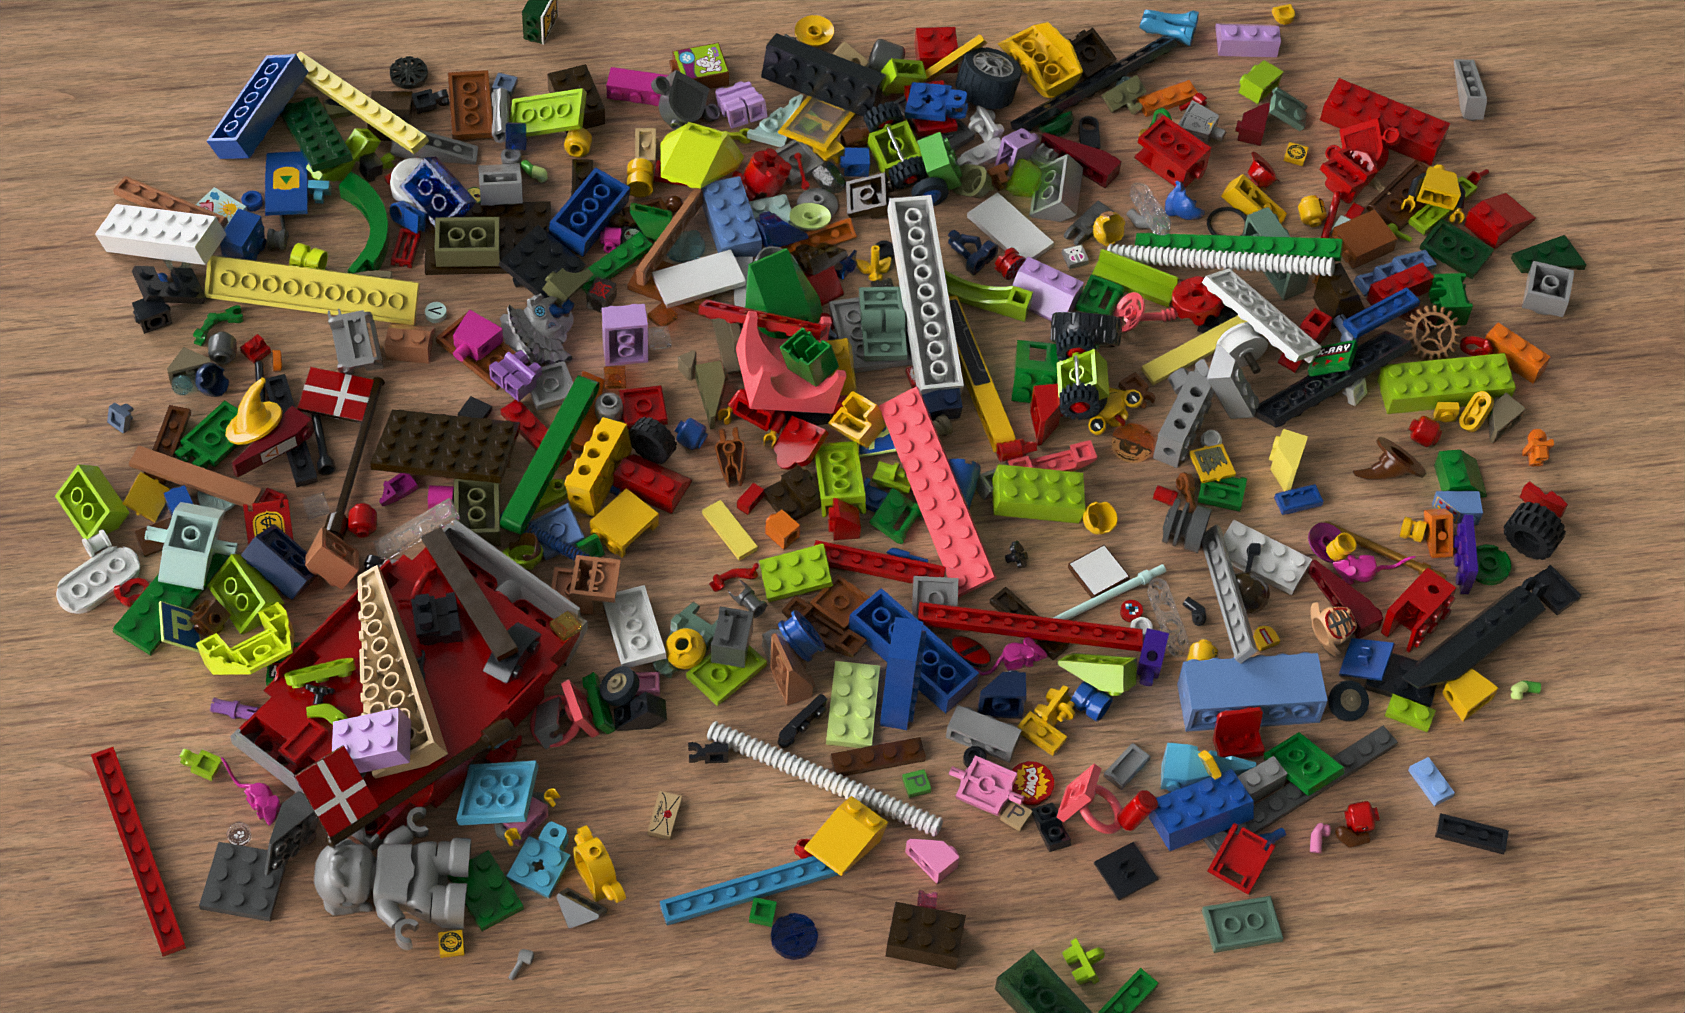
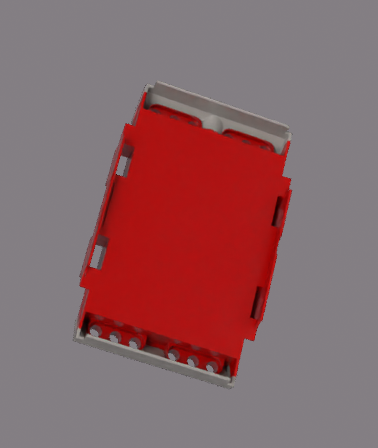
(458, 688)

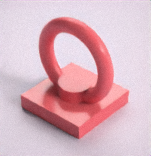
(577, 711)
(1079, 796)

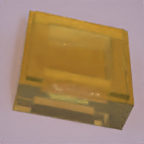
(565, 626)

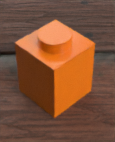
(782, 529)

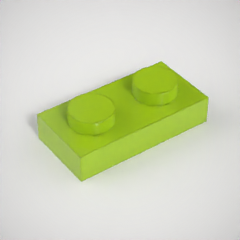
(1410, 713)

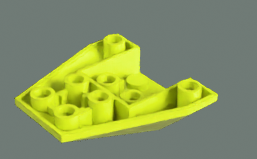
(698, 155)

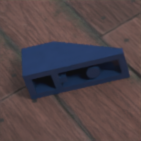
(944, 402)

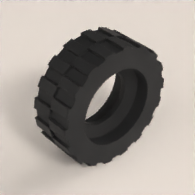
(652, 440)

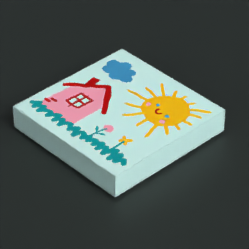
(221, 204)

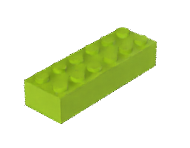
(1424, 383)

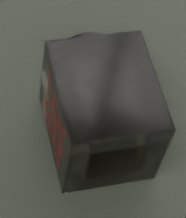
(601, 294)

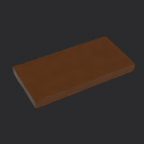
(1390, 205)

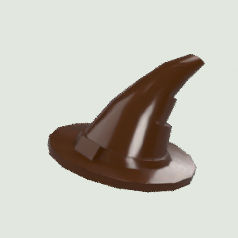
(1392, 463)

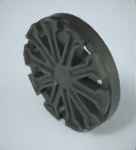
(408, 72)

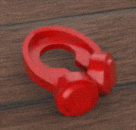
(1480, 342)
(121, 591)

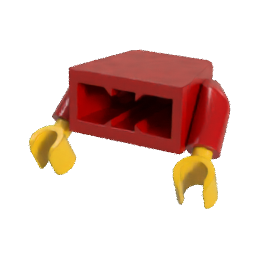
(764, 419)

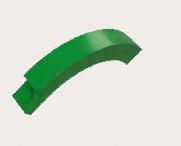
(368, 202)

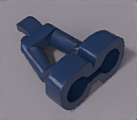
(978, 259)

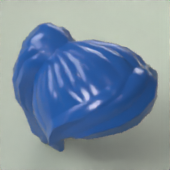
(1181, 205)

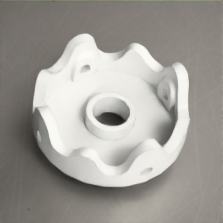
(399, 175)

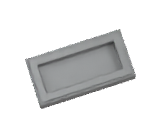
(1126, 766)

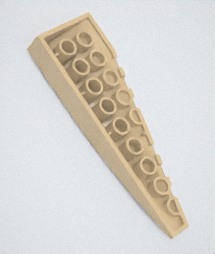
(392, 673)

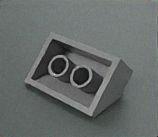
(1059, 190)
(1231, 386)

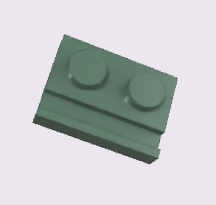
(1288, 109)

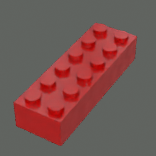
(1420, 132)

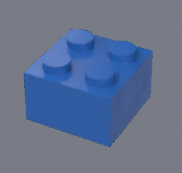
(244, 236)

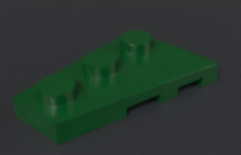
(1553, 252)

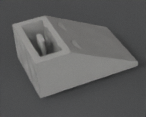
(500, 184)

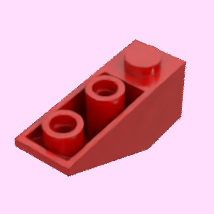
(1315, 325)

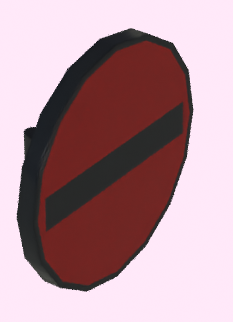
(970, 651)

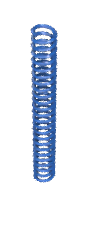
(553, 546)

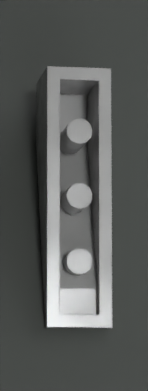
(1470, 90)
(443, 148)

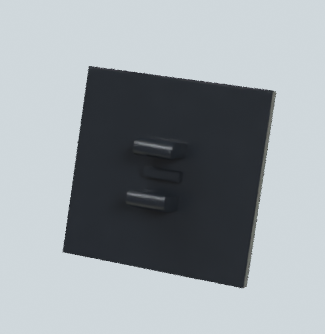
(1125, 871)

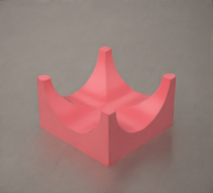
(772, 384)

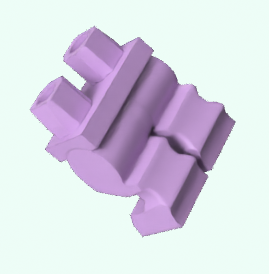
(739, 102)

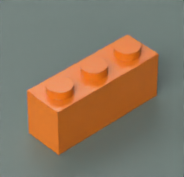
(1520, 354)

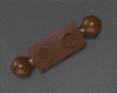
(618, 220)

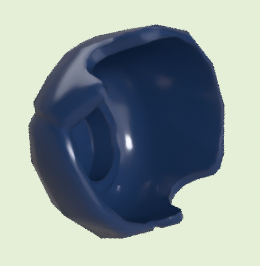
(211, 380)

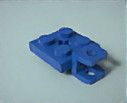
(942, 103)

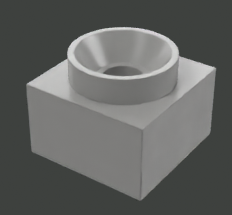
(1548, 289)

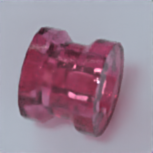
(927, 900)

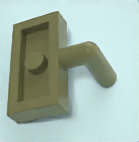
(1124, 95)

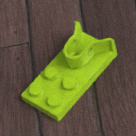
(840, 475)

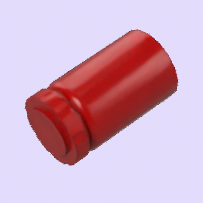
(1137, 810)

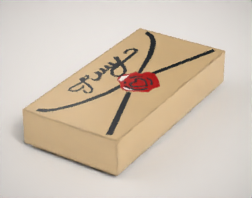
(664, 815)

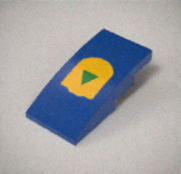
(286, 184)

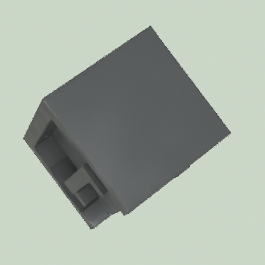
(732, 637)

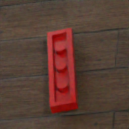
(530, 427)

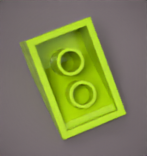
(1102, 671)

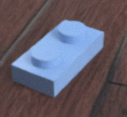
(1431, 781)

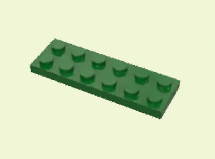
(142, 620)

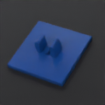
(1366, 659)

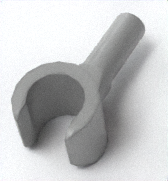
(524, 956)

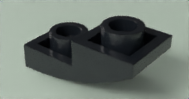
(1051, 827)

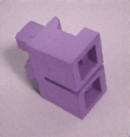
(515, 375)

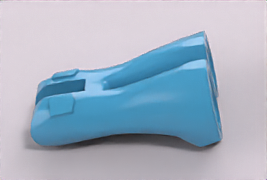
(1171, 25)

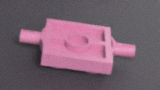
(986, 785)

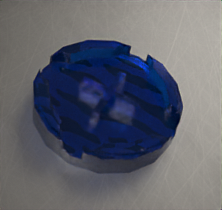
(794, 936)

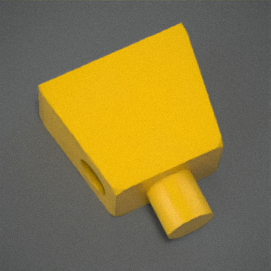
(1469, 693)

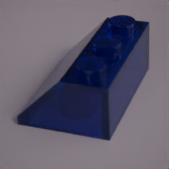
(437, 191)

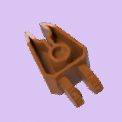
(731, 456)

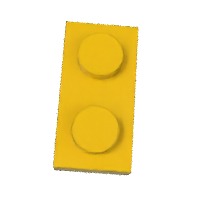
(1042, 733)

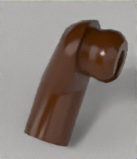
(1351, 839)

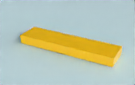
(954, 58)

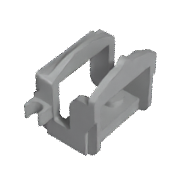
(353, 341)

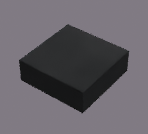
(475, 409)

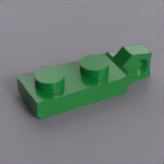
(602, 715)

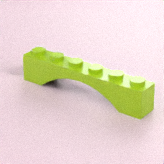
(1006, 301)

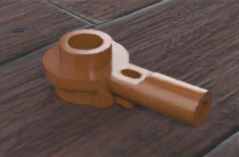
(1186, 485)

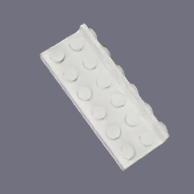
(1262, 315)

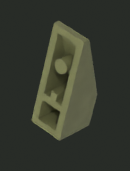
(711, 385)

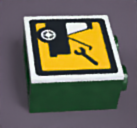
(539, 19)

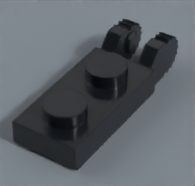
(801, 721)

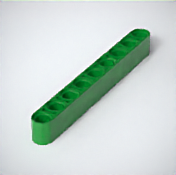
(549, 455)

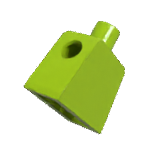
(901, 73)

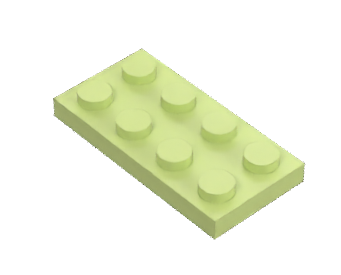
(853, 704)

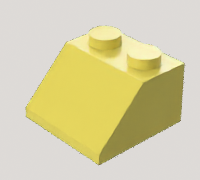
(1286, 457)

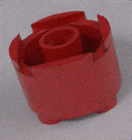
(766, 172)

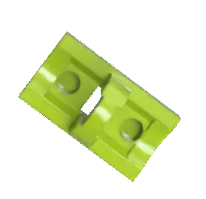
(1086, 972)

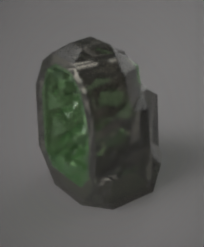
(829, 177)

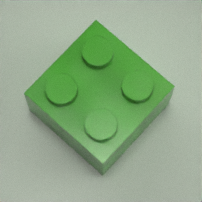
(940, 159)

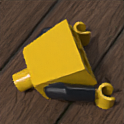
(1438, 189)

